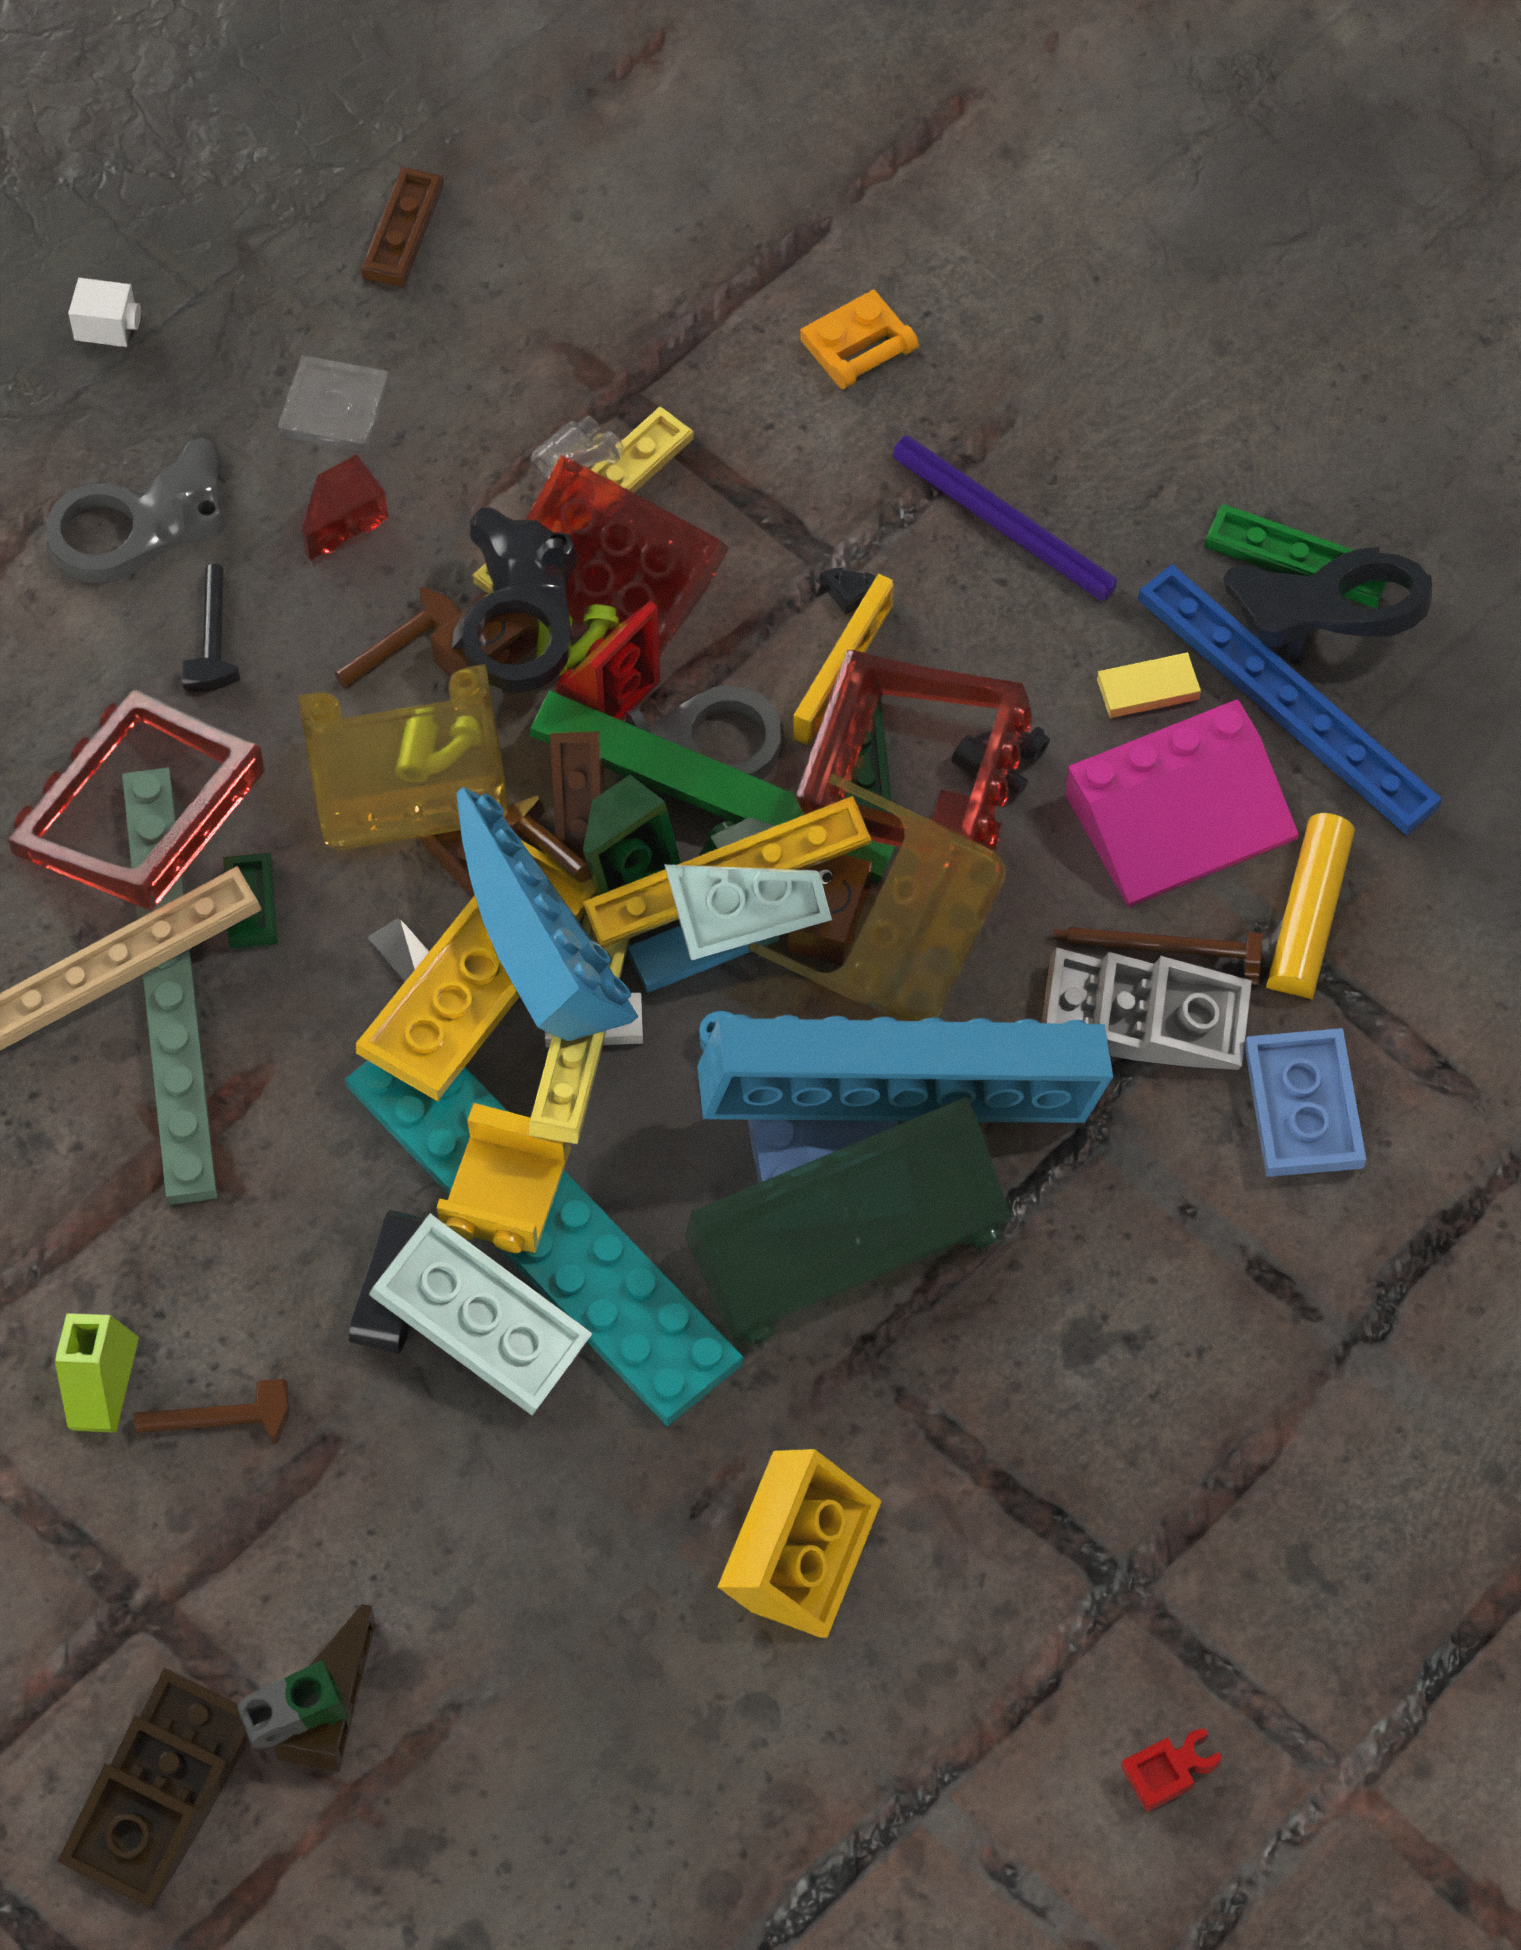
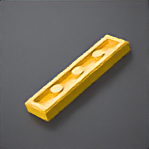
(855, 637)

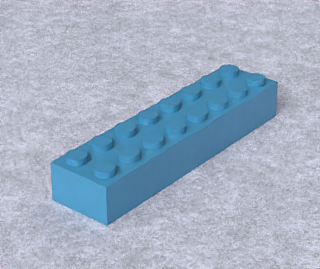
(902, 1069)

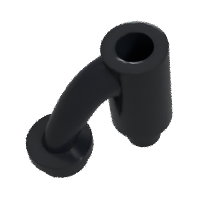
(971, 751)

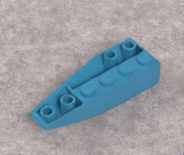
(534, 932)

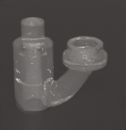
(573, 443)

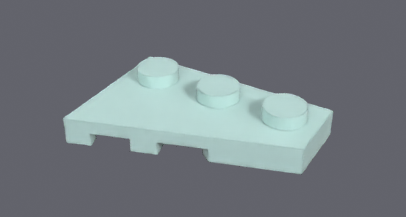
(743, 905)

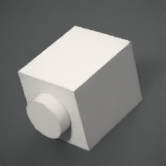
(103, 312)

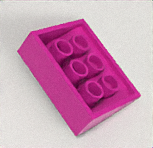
(1181, 803)

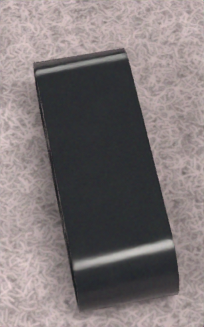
(371, 1321)

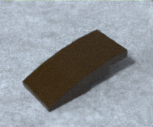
(157, 1789)

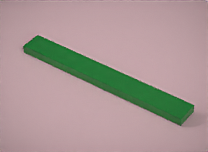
(683, 771)

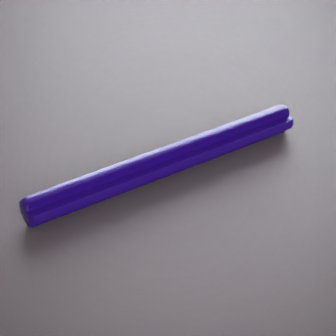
(1005, 518)

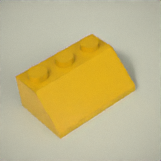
(800, 1542)

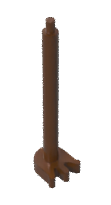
(1173, 944)

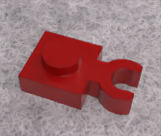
(1164, 1773)

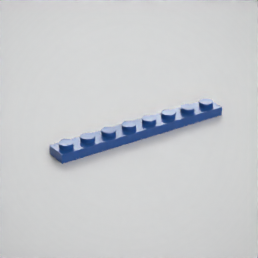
(1290, 699)

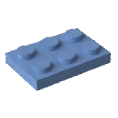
(1304, 1102)

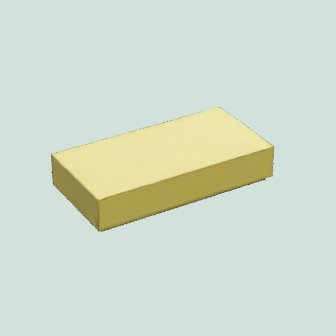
(1148, 685)

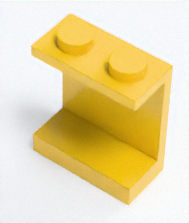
(504, 1181)

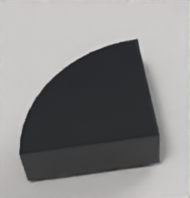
(846, 587)

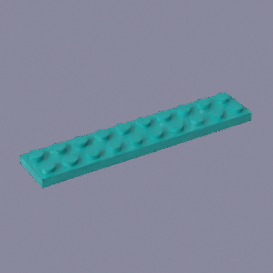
(582, 1258)

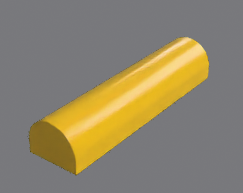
(1311, 905)

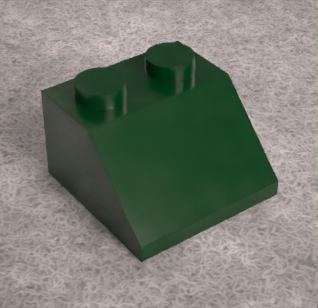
(628, 836)

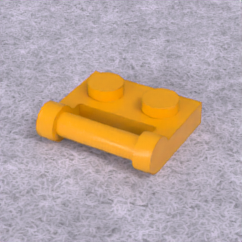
(852, 330)

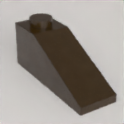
(346, 1659)

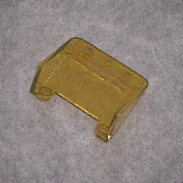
(401, 768)

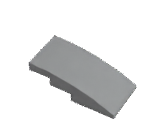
(1151, 1010)

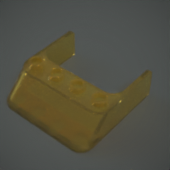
(918, 923)

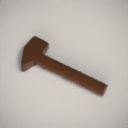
(435, 611)
(524, 819)
(270, 1410)

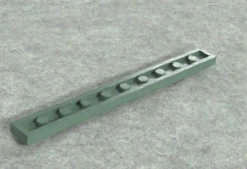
(172, 1014)

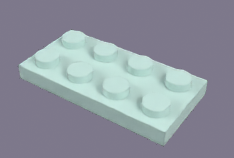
(480, 1314)

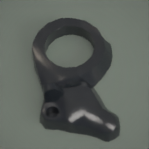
(529, 577)
(1292, 606)

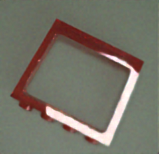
(848, 716)
(150, 881)

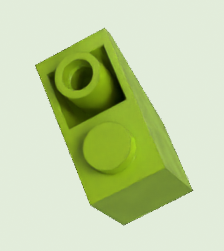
(94, 1370)

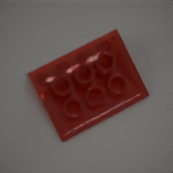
(626, 549)

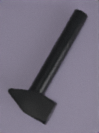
(210, 672)

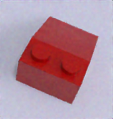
(618, 668)

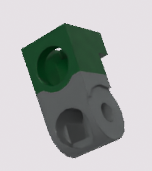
(292, 1706)

